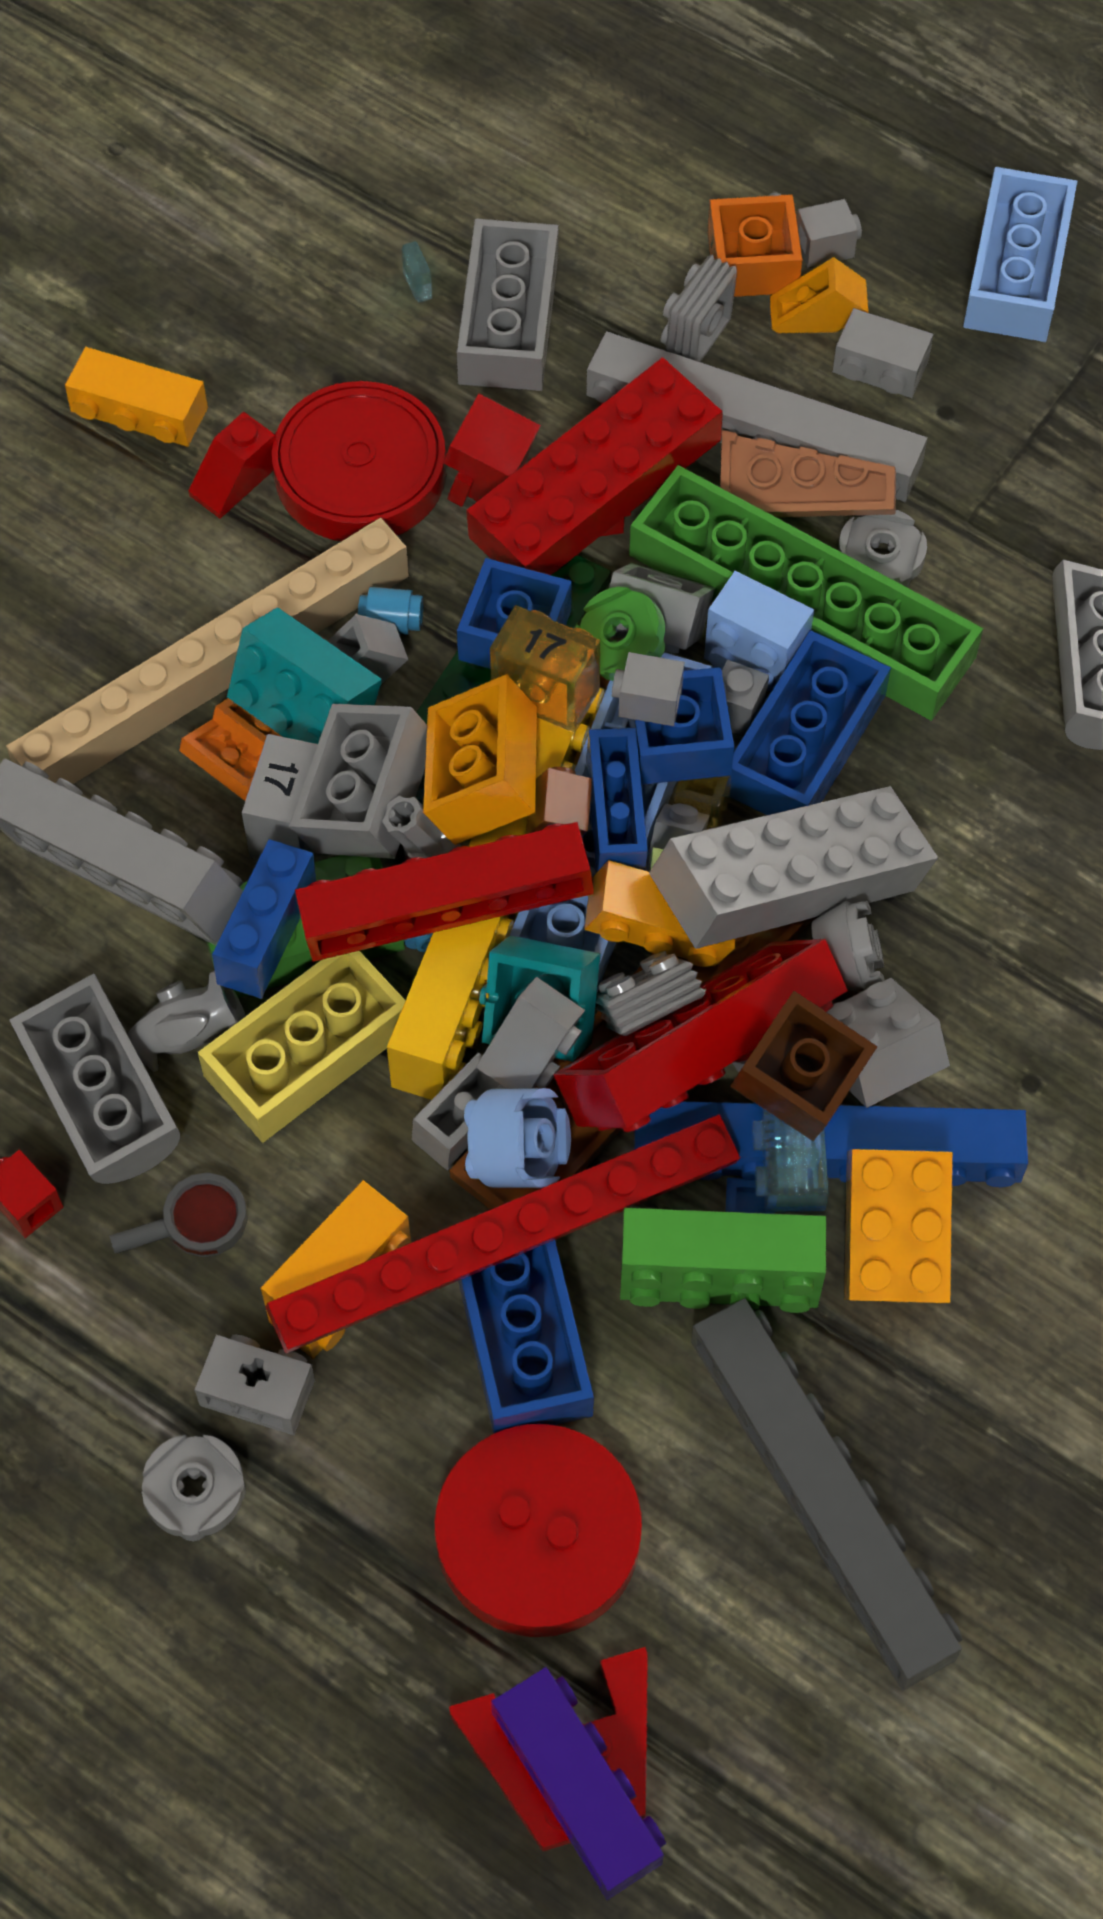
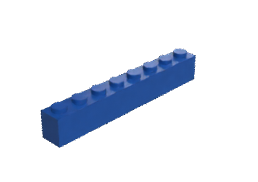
(983, 1142)

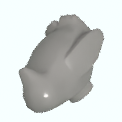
(185, 1020)

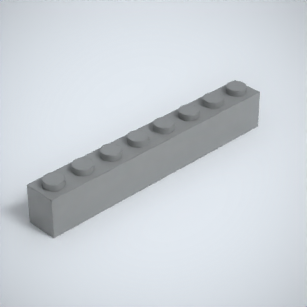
(766, 411)

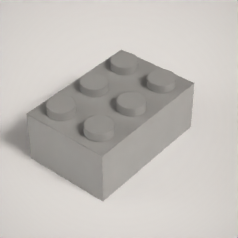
(357, 769)

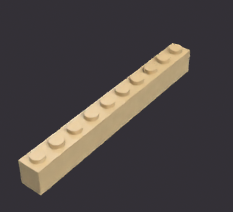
(204, 660)

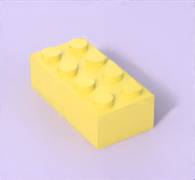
(303, 1042)

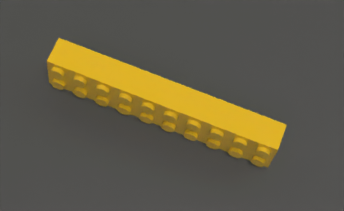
(444, 998)

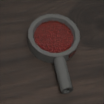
(200, 1216)

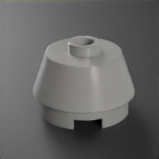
(852, 944)

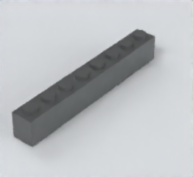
(826, 1495)

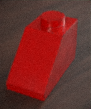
(233, 465)

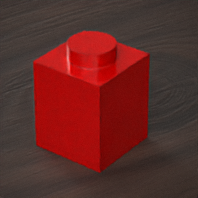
(26, 1194)

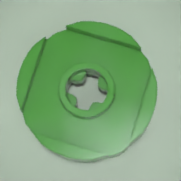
(634, 612)

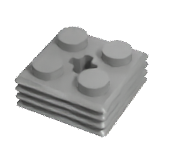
(700, 310)
(649, 994)

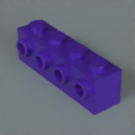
(578, 1783)

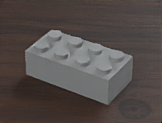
(508, 305)

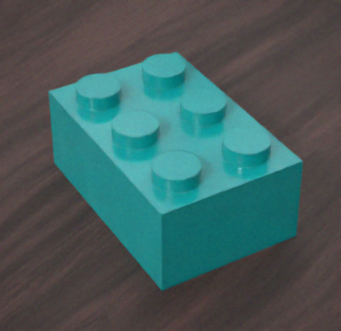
(294, 677)

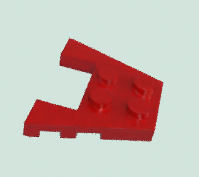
(622, 1733)

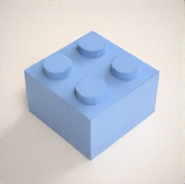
(755, 627)

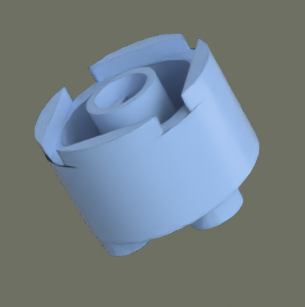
(516, 1138)

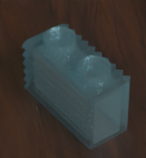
(792, 1167)

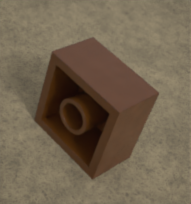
(804, 1066)

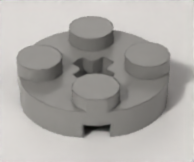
(903, 541)
(192, 1457)

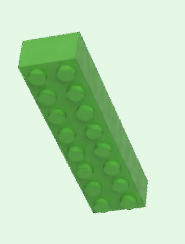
(709, 533)

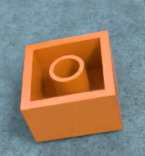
(758, 239)

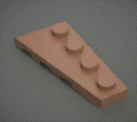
(803, 481)

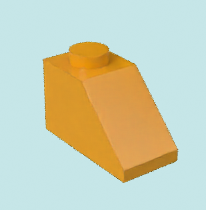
(819, 300)

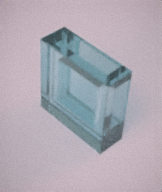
(416, 271)

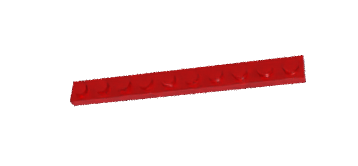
(500, 1233)

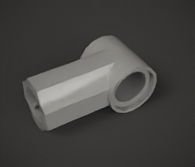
(414, 829)

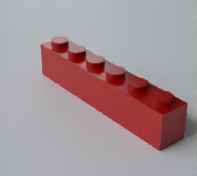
(444, 891)

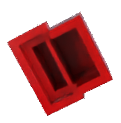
(488, 449)

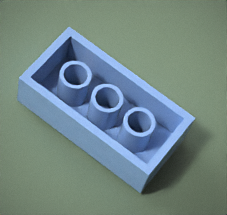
(1020, 254)

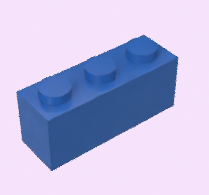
(616, 798)
(263, 919)

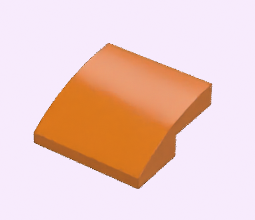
(228, 746)

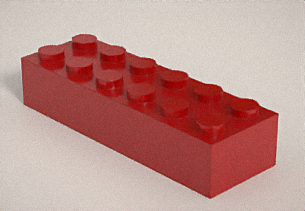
(596, 472)
(692, 1046)

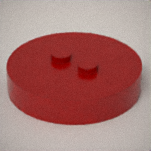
(359, 458)
(538, 1530)

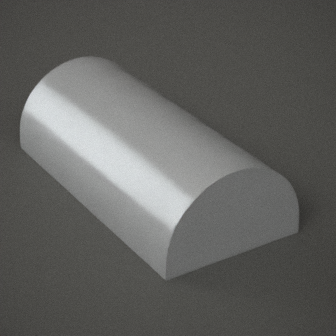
(1080, 650)
(97, 1082)

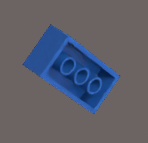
(807, 726)
(527, 1341)

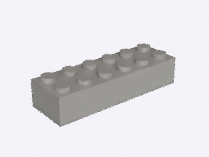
(117, 851)
(791, 865)

